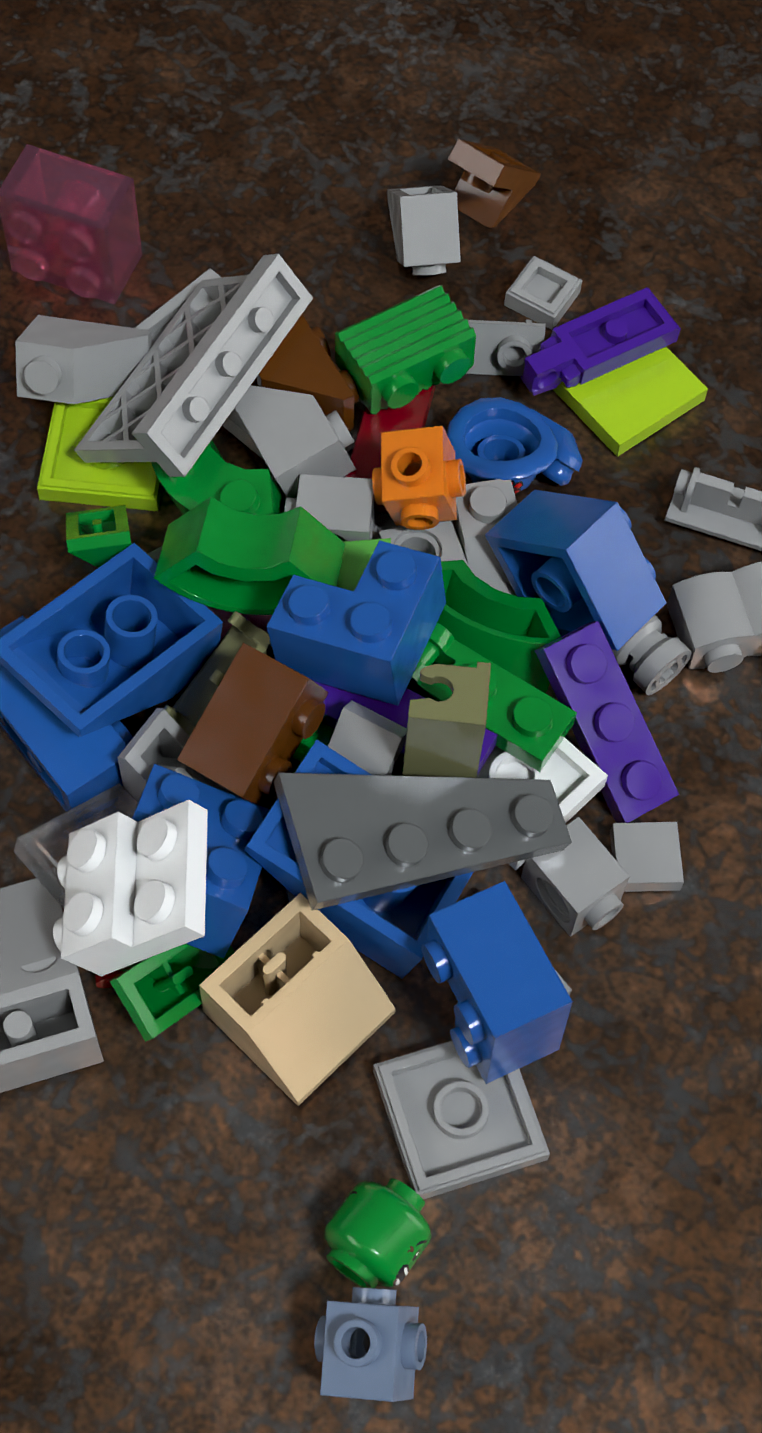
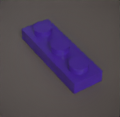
(607, 721)

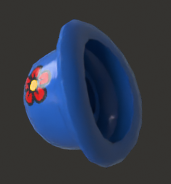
(502, 441)

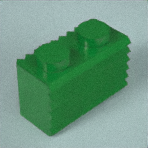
(406, 349)

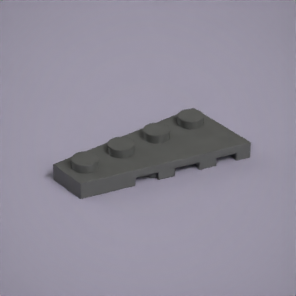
(405, 831)

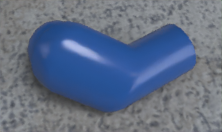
(568, 454)

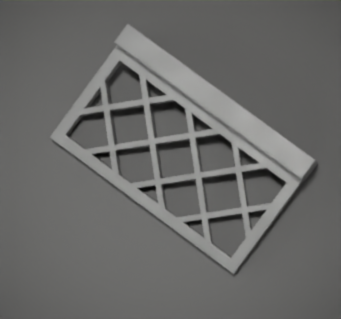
(198, 369)

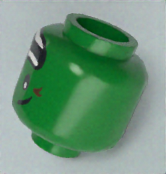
(377, 1233)

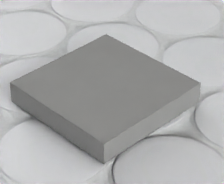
(453, 1123)

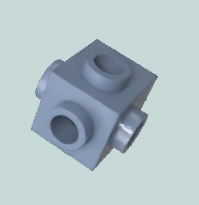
(370, 1347)

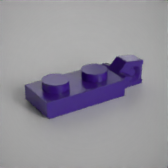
(600, 342)

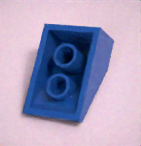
(111, 644)
(381, 926)

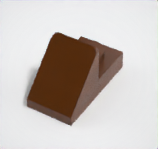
(490, 181)

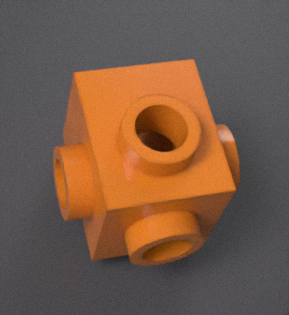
(418, 477)

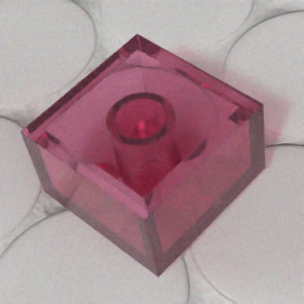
(70, 224)

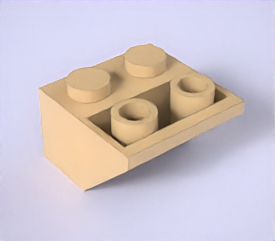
(296, 999)

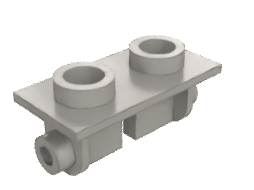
(504, 345)
(717, 508)

